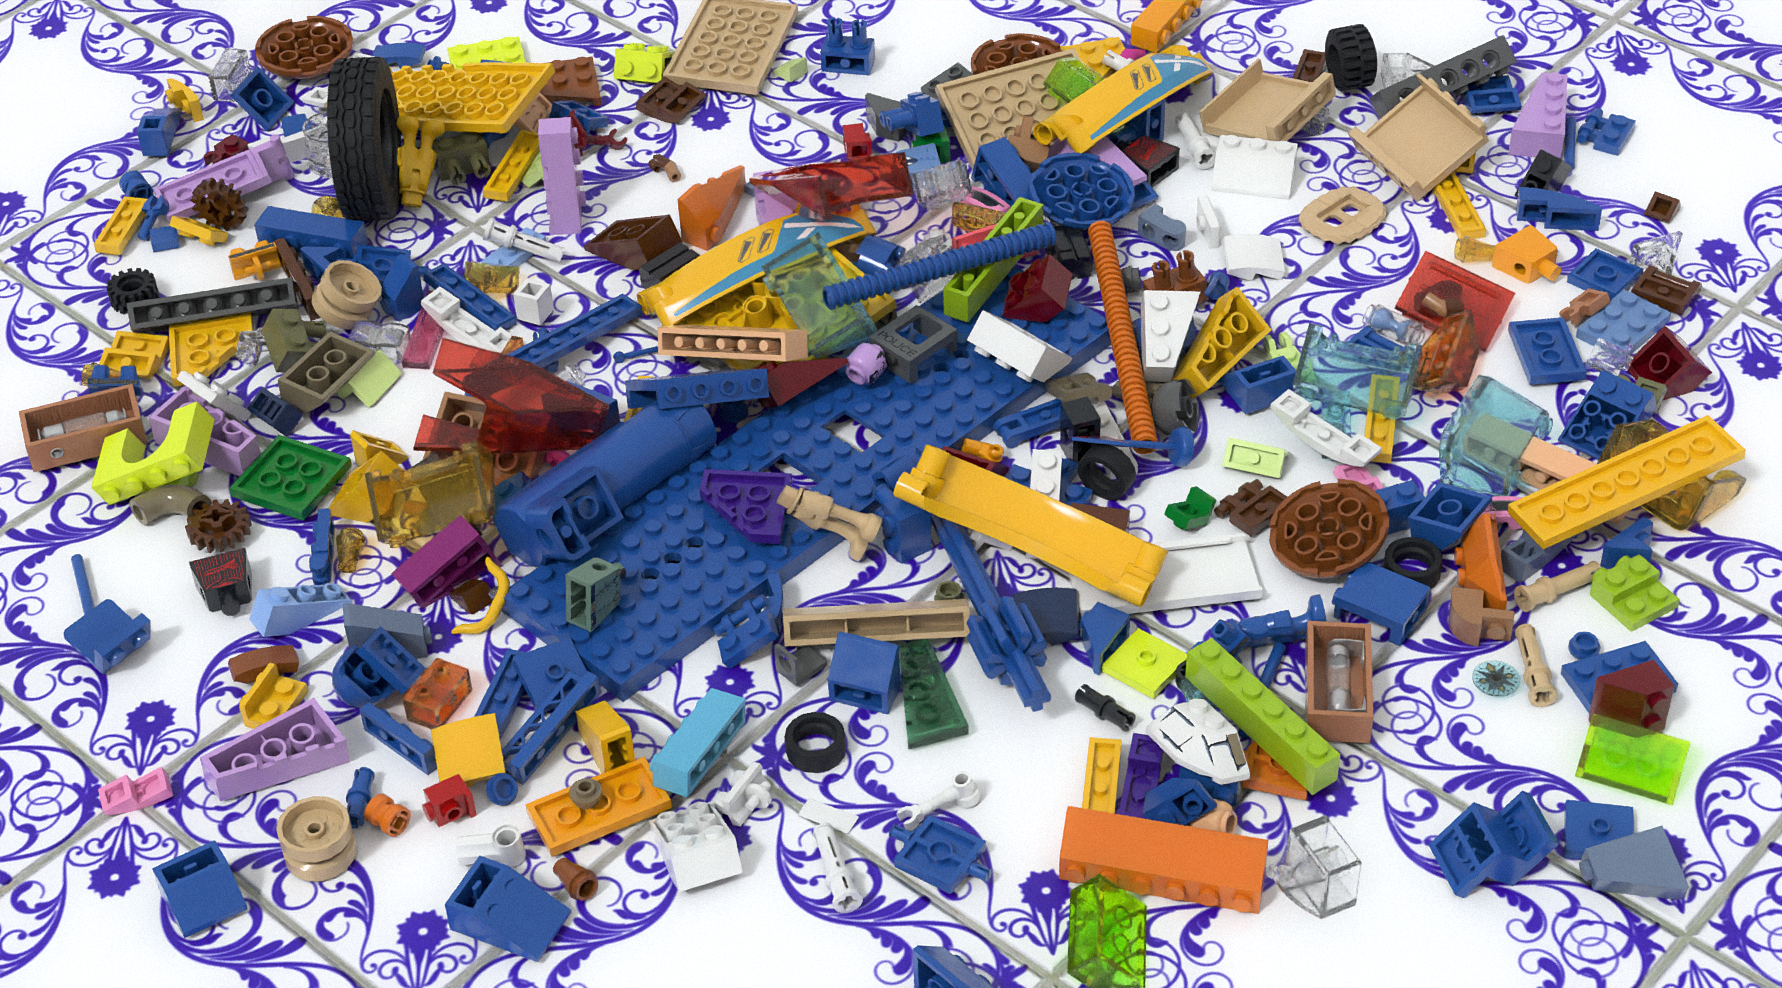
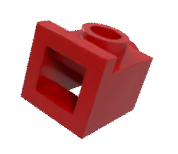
(856, 141)
(448, 801)

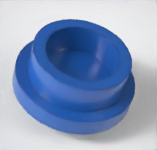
(1584, 645)
(501, 789)

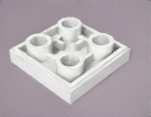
(215, 394)

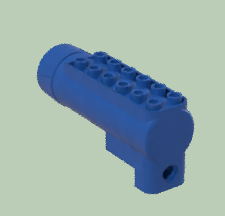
(592, 486)

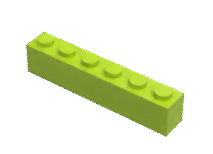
(971, 288)
(1262, 716)

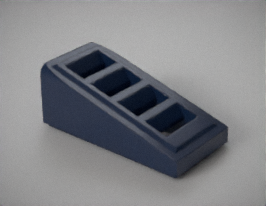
(276, 412)

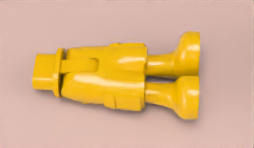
(413, 163)

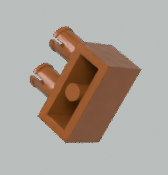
(1182, 278)

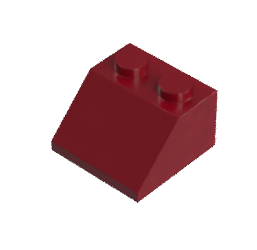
(1669, 362)
(1634, 695)

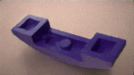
(1142, 774)

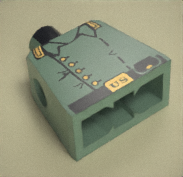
(592, 592)

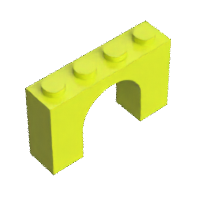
(183, 452)

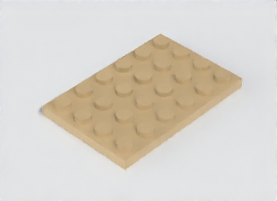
(731, 44)
(997, 100)

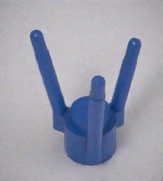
(1217, 285)

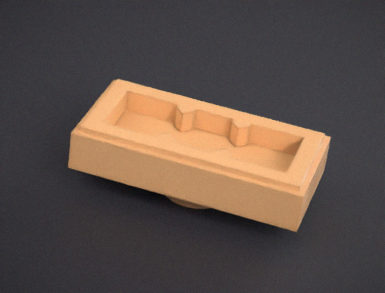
(538, 109)

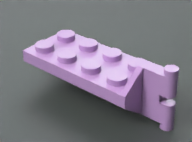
(245, 170)

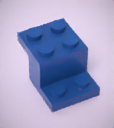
(1493, 844)

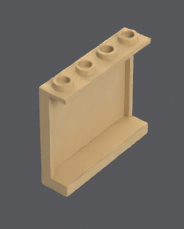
(1266, 105)
(1422, 139)

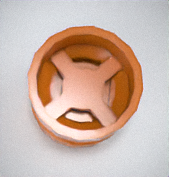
(389, 816)

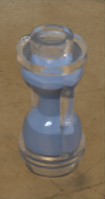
(1383, 321)

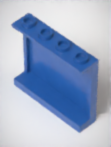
(698, 388)

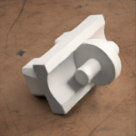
(747, 793)

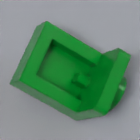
(1193, 511)

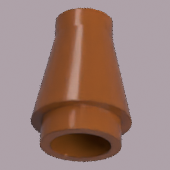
(577, 880)

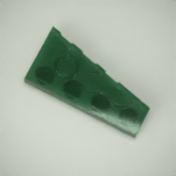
(929, 702)

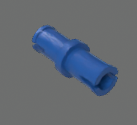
(359, 795)

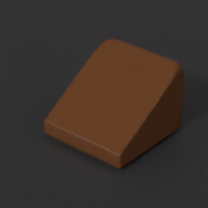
(1662, 207)
(472, 595)

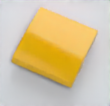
(137, 350)
(468, 749)

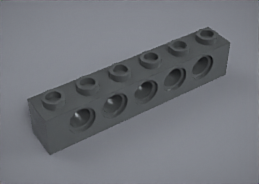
(1495, 52)
(252, 298)

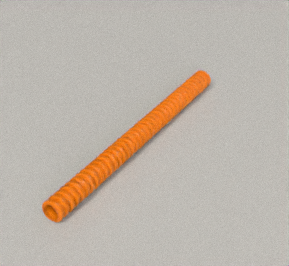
(1122, 335)

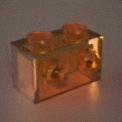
(437, 694)

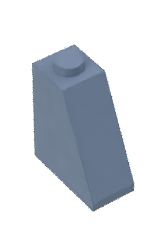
(404, 627)
(1635, 866)

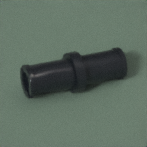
(1105, 707)

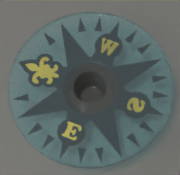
(1496, 678)

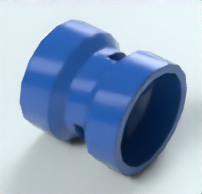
(135, 185)

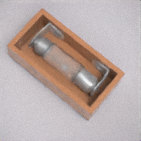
(77, 426)
(1339, 680)

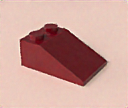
(793, 377)

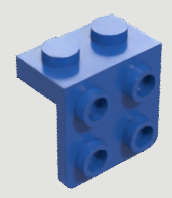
(108, 635)

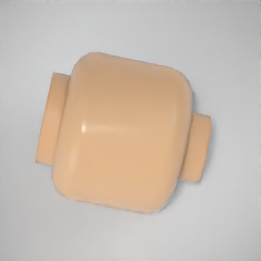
(1219, 819)

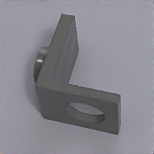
(800, 665)

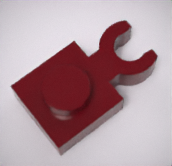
(226, 148)

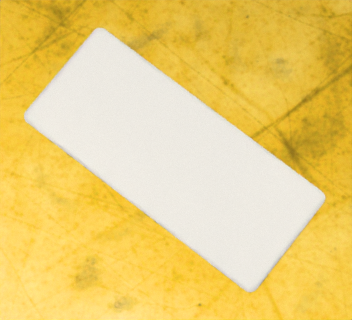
(824, 813)

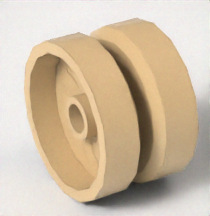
(346, 294)
(316, 838)

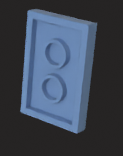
(1624, 322)

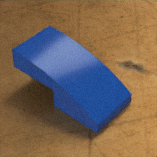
(402, 53)

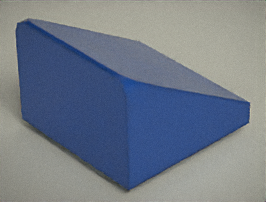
(293, 124)

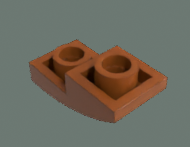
(248, 665)

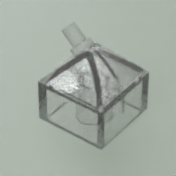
(1318, 869)

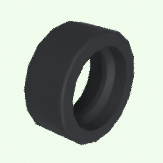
(1116, 462)
(1415, 549)
(818, 760)

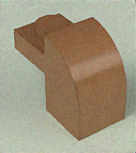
(1029, 150)
(1471, 621)

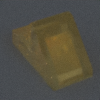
(492, 277)

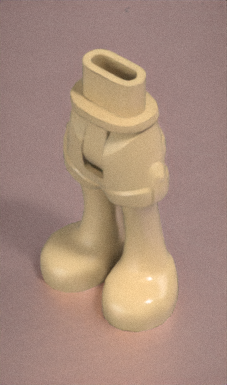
(820, 512)

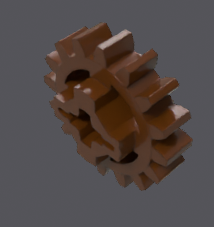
(219, 204)
(218, 526)

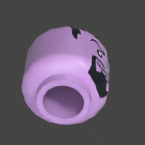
(866, 364)

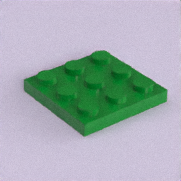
(290, 477)

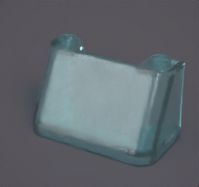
(799, 282)
(1357, 374)
(1489, 437)

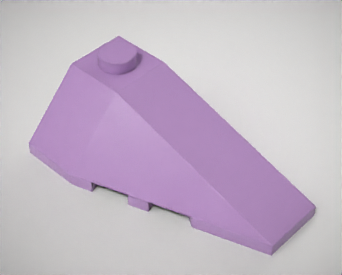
(1108, 153)

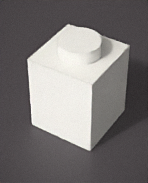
(533, 301)

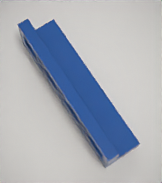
(551, 730)

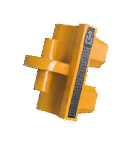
(254, 261)

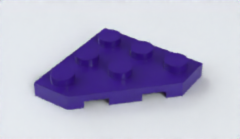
(748, 501)

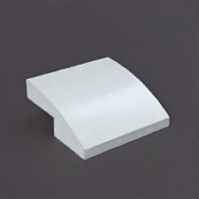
(1253, 254)

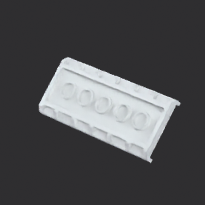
(1192, 575)

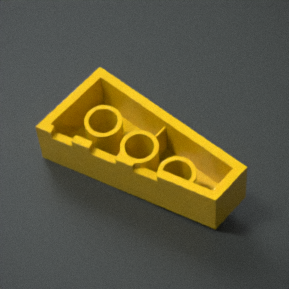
(1222, 341)

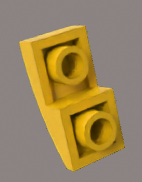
(184, 98)

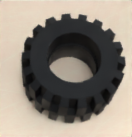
(1351, 57)

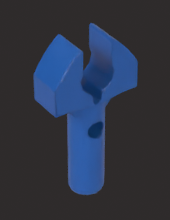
(153, 208)

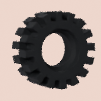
(131, 287)

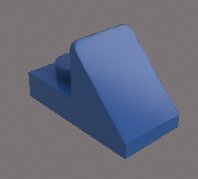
(318, 259)
(1629, 542)

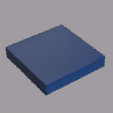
(1604, 273)

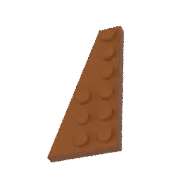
(573, 81)

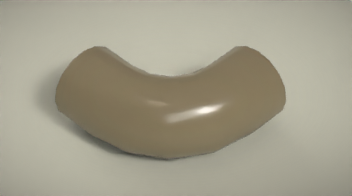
(167, 500)

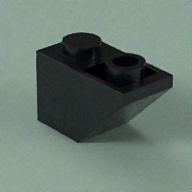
(1546, 173)

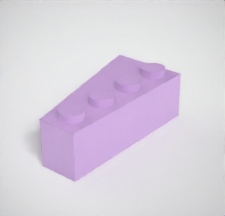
(230, 444)
(276, 752)

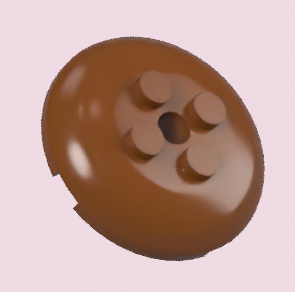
(304, 47)
(1010, 51)
(1328, 528)

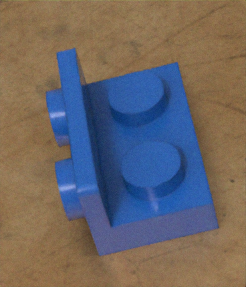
(587, 117)
(391, 660)

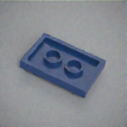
(1547, 351)
(1582, 674)

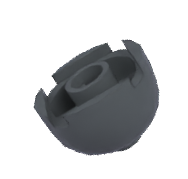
(1174, 407)

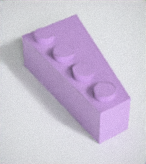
(1542, 118)
(561, 175)

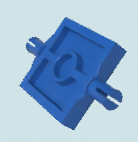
(380, 260)
(940, 854)

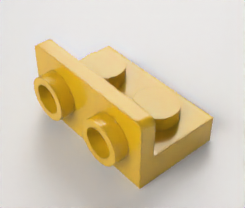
(270, 697)

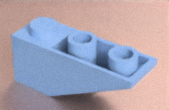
(292, 608)

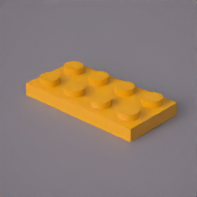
(625, 800)

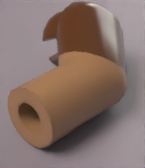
(668, 165)
(1443, 307)

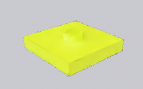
(1144, 663)

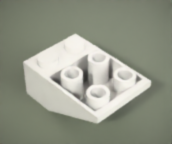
(696, 845)

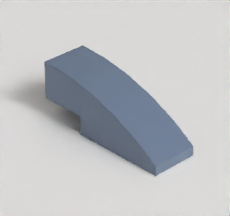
(1526, 557)

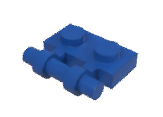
(1613, 131)
(750, 636)

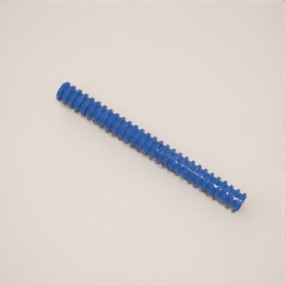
(939, 265)

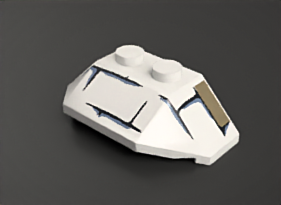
(1201, 741)

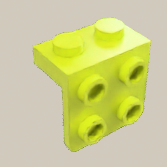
(641, 63)

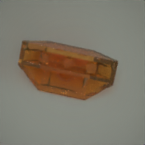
(1449, 355)

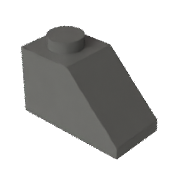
(876, 104)

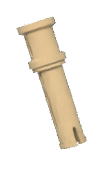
(1547, 589)
(1536, 674)

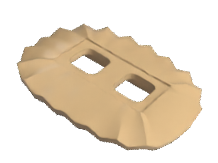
(1331, 205)

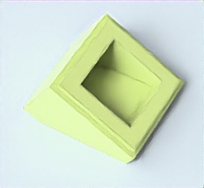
(792, 69)

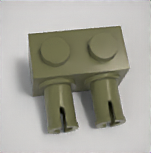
(461, 156)
(288, 337)

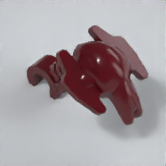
(584, 139)

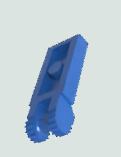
(323, 549)

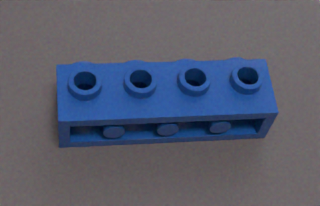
(310, 229)

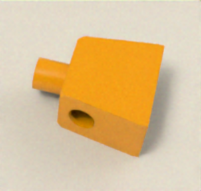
(1527, 256)

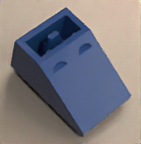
(1605, 405)
(505, 910)

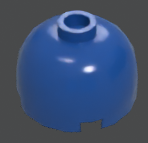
(357, 681)

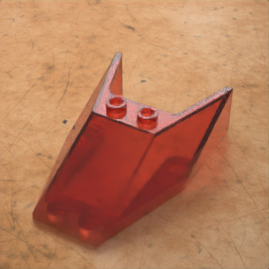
(837, 184)
(523, 403)

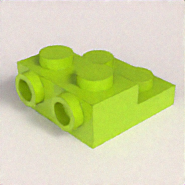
(1632, 592)

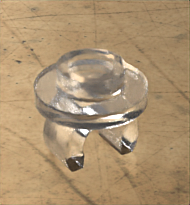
(573, 374)

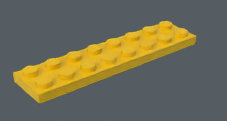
(1625, 481)

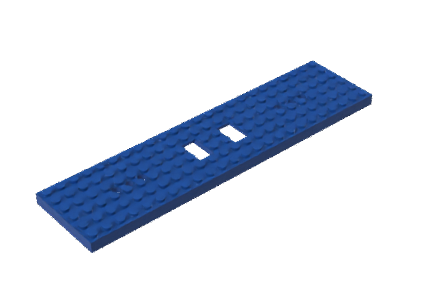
(676, 612)

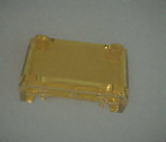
(432, 495)
(1687, 504)

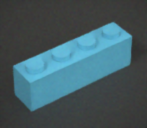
(698, 742)

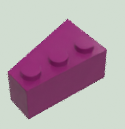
(444, 562)

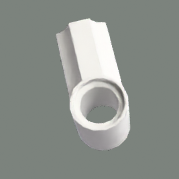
(501, 845)

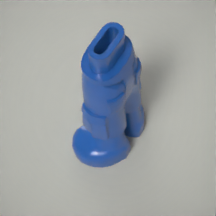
(1281, 626)

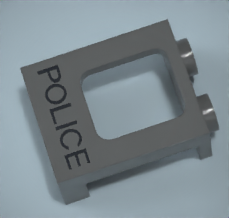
(904, 355)

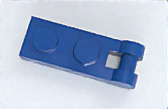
(1028, 423)

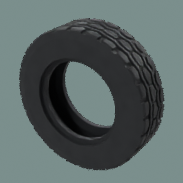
(364, 138)

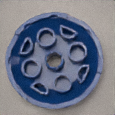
(1081, 190)

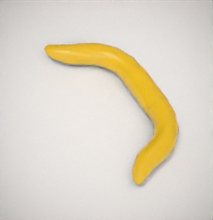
(495, 607)

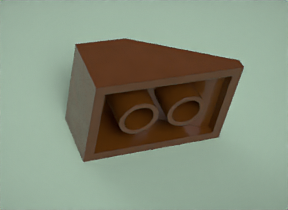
(635, 240)

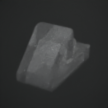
(1658, 251)

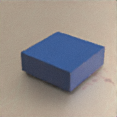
(164, 238)

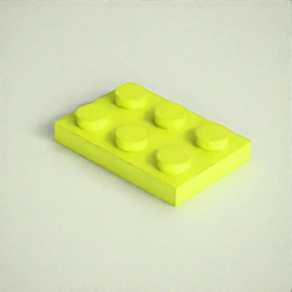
(506, 50)

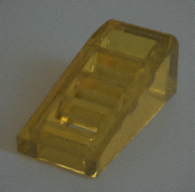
(980, 214)

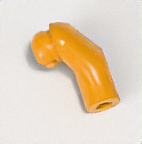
(985, 450)

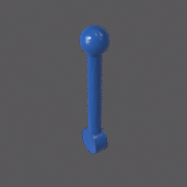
(620, 357)

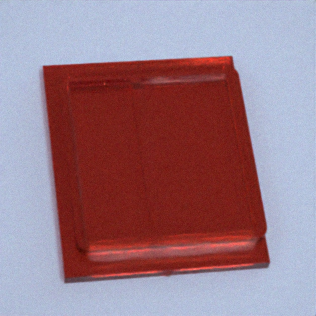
(1449, 281)

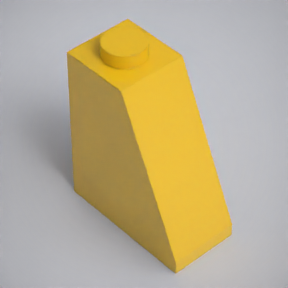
(605, 736)

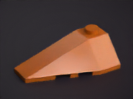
(709, 208)

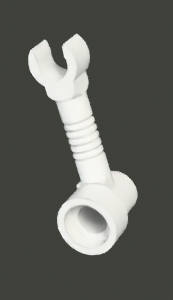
(963, 790)

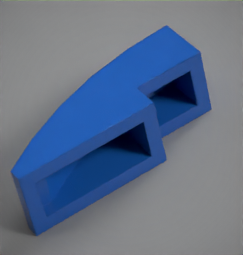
(1557, 210)

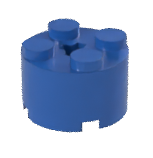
(877, 254)

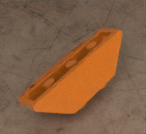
(1482, 562)

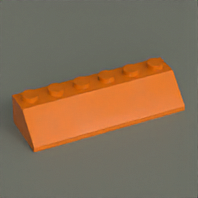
(1164, 859)

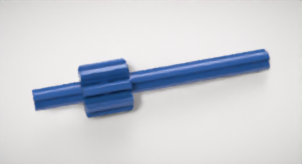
(1003, 632)

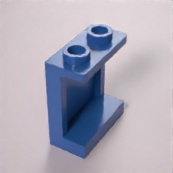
(1384, 599)

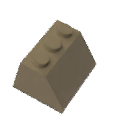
(322, 371)

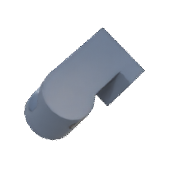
(1161, 229)

